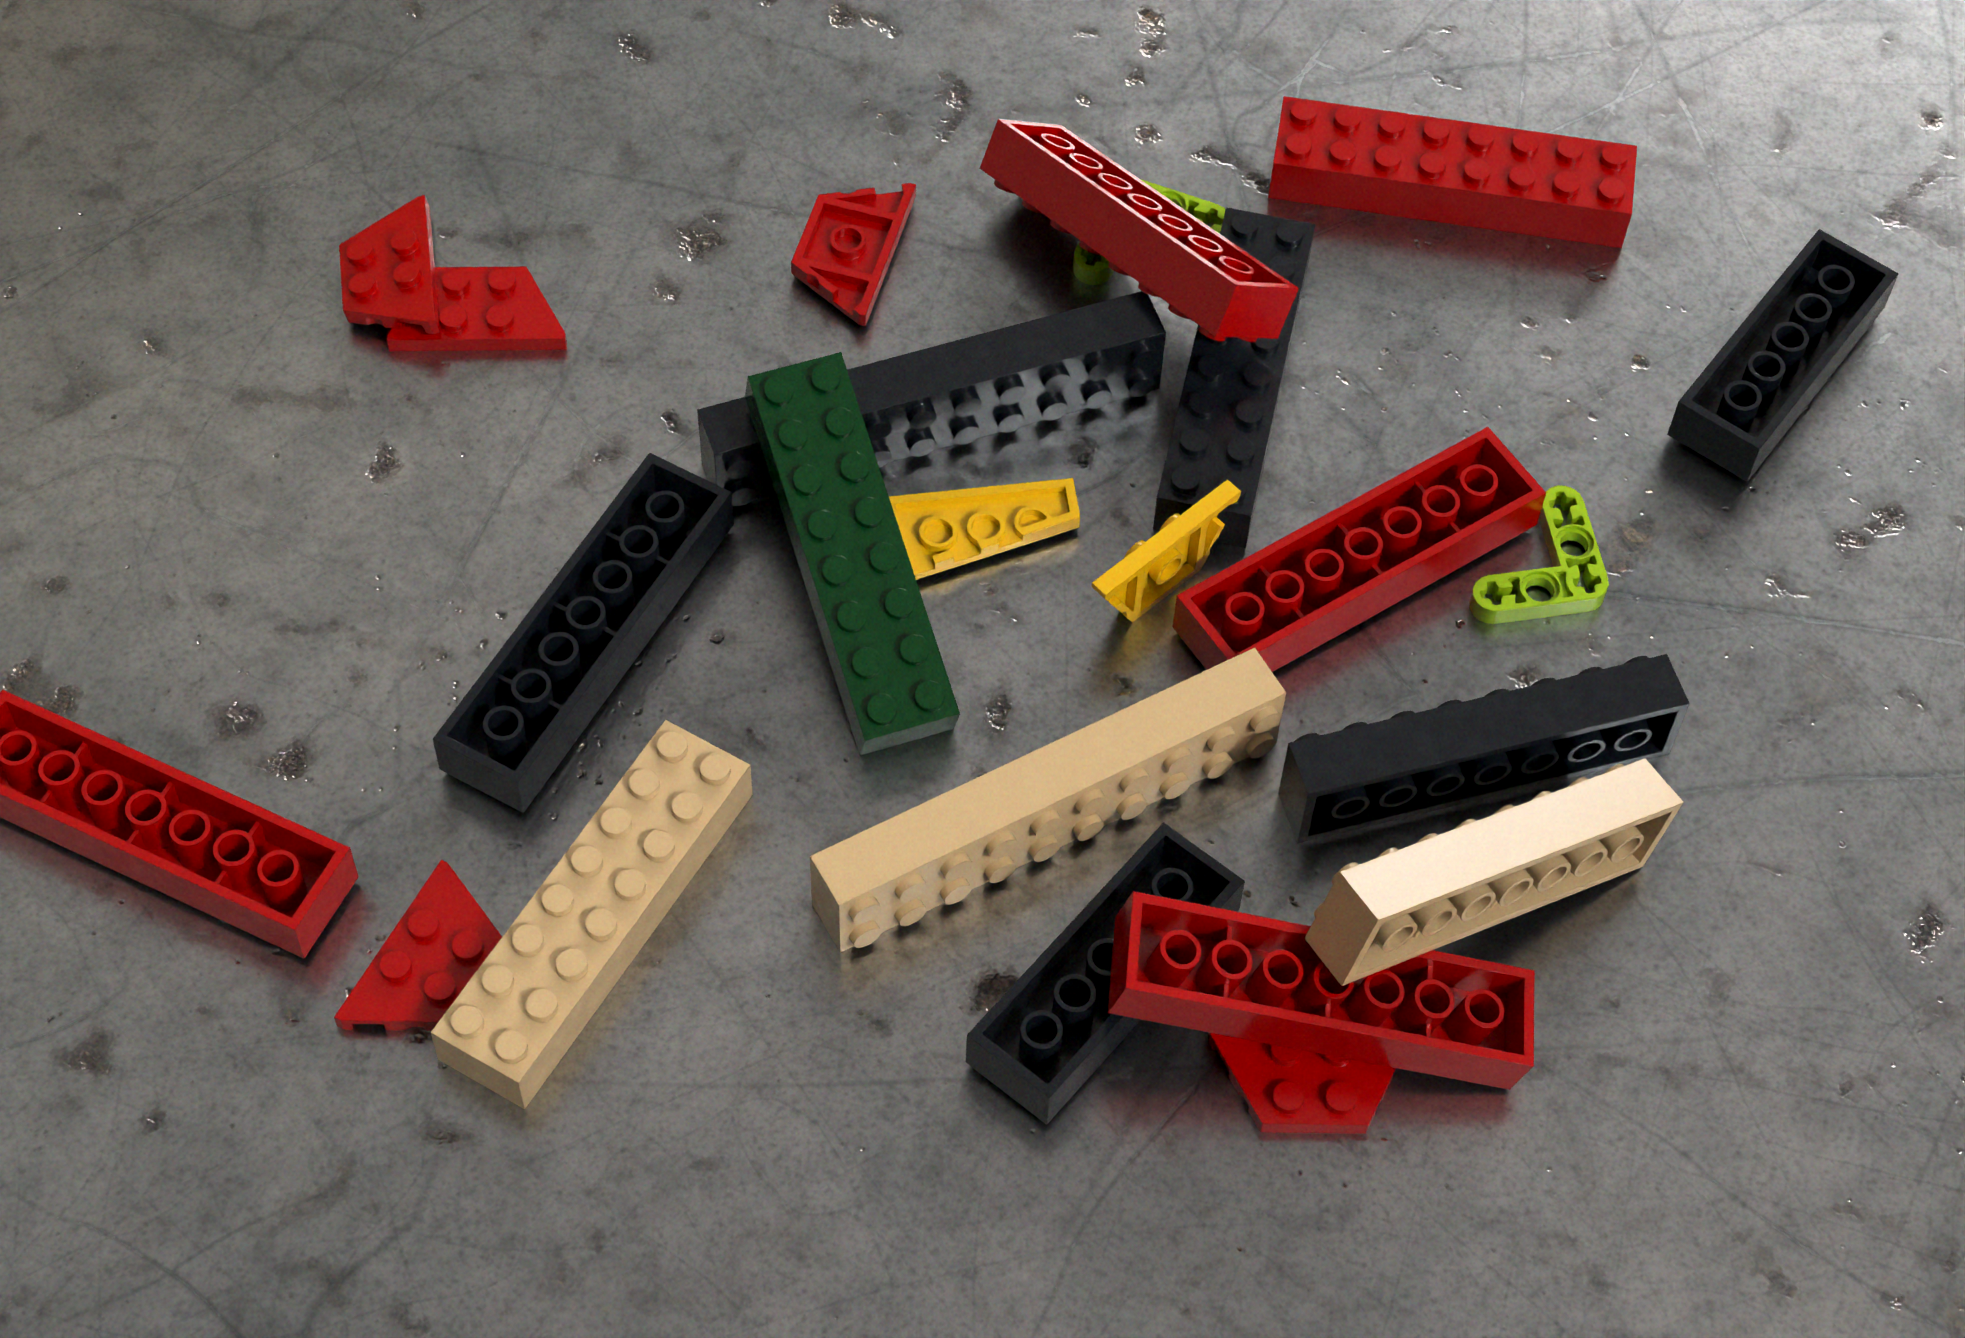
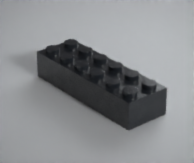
(1782, 355)
(1055, 1017)

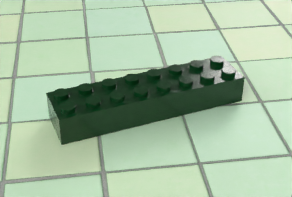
(851, 553)

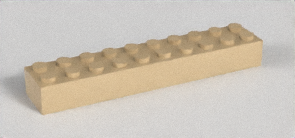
(1046, 800)

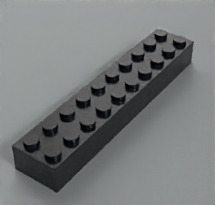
(968, 388)

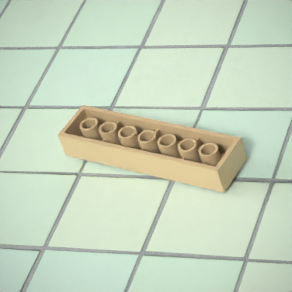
(1490, 870)
(592, 914)

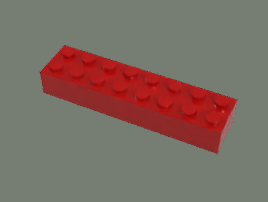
(1454, 172)
(1139, 231)
(1362, 556)
(169, 828)
(1269, 986)

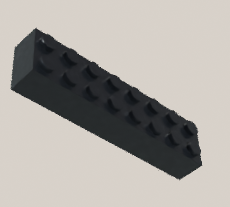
(1234, 390)
(584, 632)
(1481, 747)

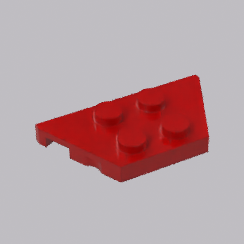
(851, 246)
(392, 271)
(485, 313)
(423, 959)
(1302, 1089)

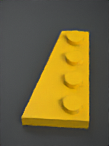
(976, 523)

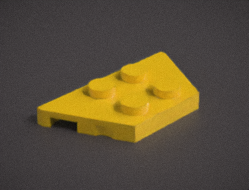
(1168, 558)

